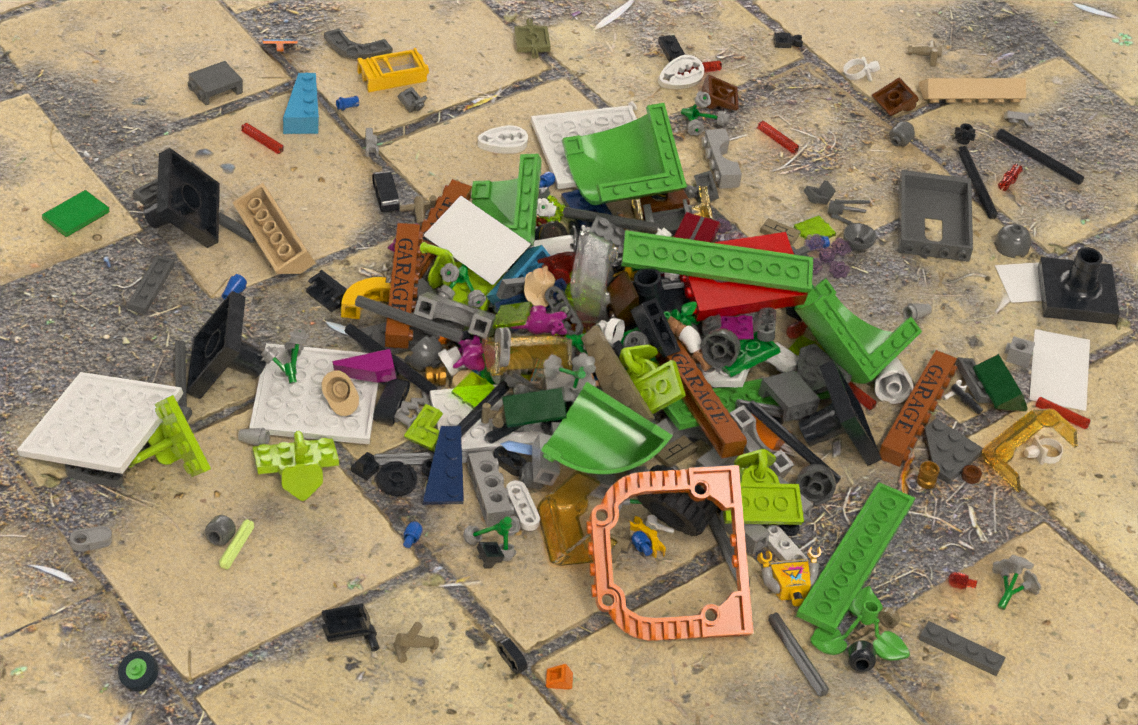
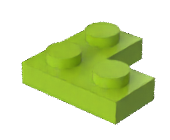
(422, 429)

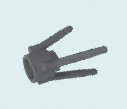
(838, 206)

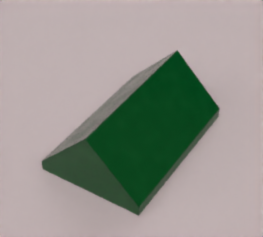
(1000, 384)
(535, 407)

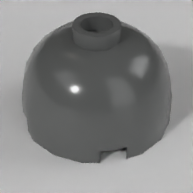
(1013, 240)
(720, 348)
(425, 353)
(816, 483)

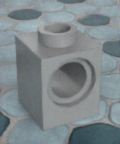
(1019, 351)

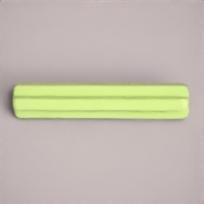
(236, 544)

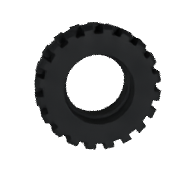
(679, 509)

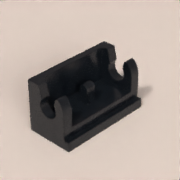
(326, 291)
(346, 622)

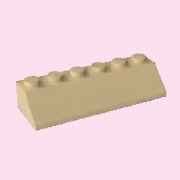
(973, 89)
(273, 231)

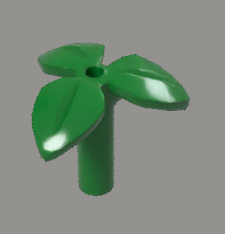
(685, 317)

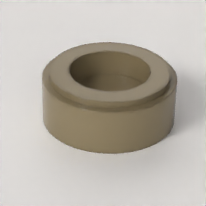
(888, 617)

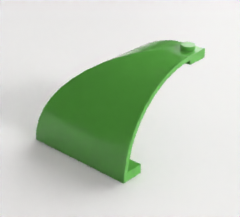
(626, 160)
(513, 200)
(848, 339)
(603, 436)

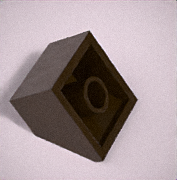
(622, 299)

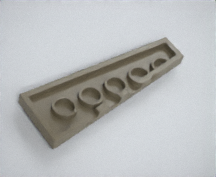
(612, 374)

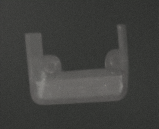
(590, 276)

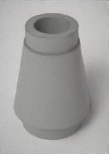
(916, 310)
(254, 436)

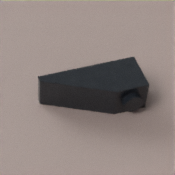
(655, 326)

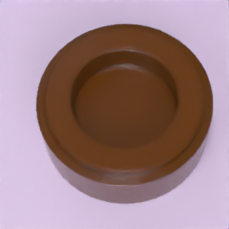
(971, 474)

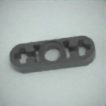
(562, 297)
(767, 324)
(103, 478)

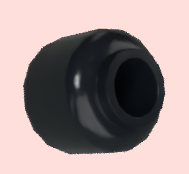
(861, 656)

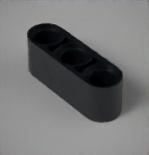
(385, 191)
(391, 400)

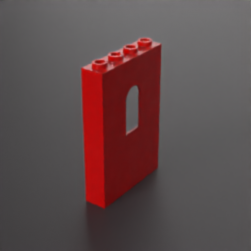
(740, 298)

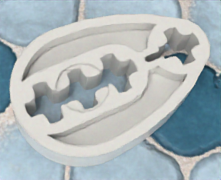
(680, 64)
(504, 140)

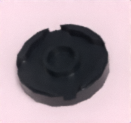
(396, 479)

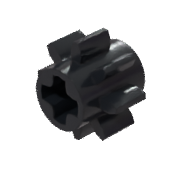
(964, 133)

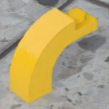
(372, 288)

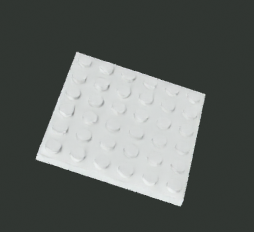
(554, 127)
(302, 405)
(98, 423)

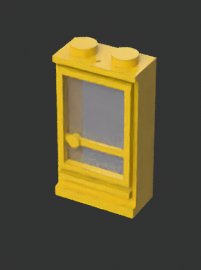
(393, 70)

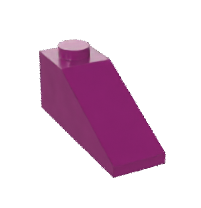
(368, 367)

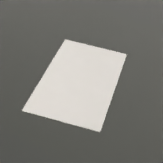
(477, 240)
(1020, 281)
(1060, 369)

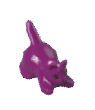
(543, 322)
(471, 354)

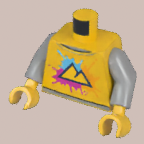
(790, 578)

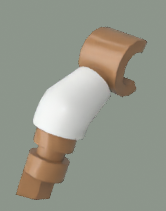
(691, 340)

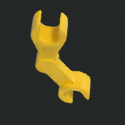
(657, 545)

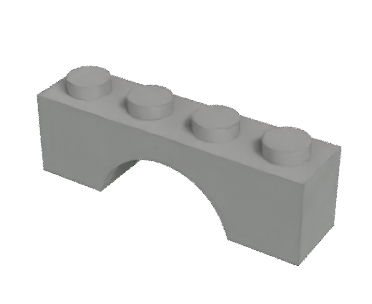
(726, 172)
(747, 425)

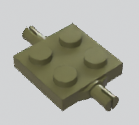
(532, 38)

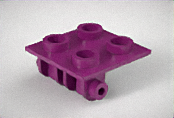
(741, 326)

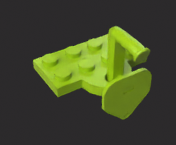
(461, 289)
(656, 383)
(174, 440)
(297, 463)
(766, 499)

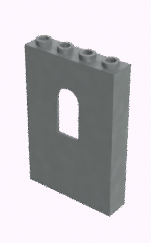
(935, 198)

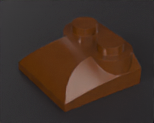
(721, 93)
(896, 97)

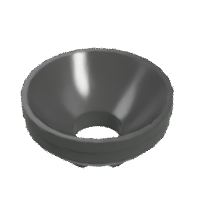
(861, 233)

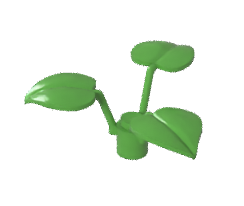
(866, 608)

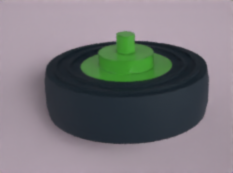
(138, 670)

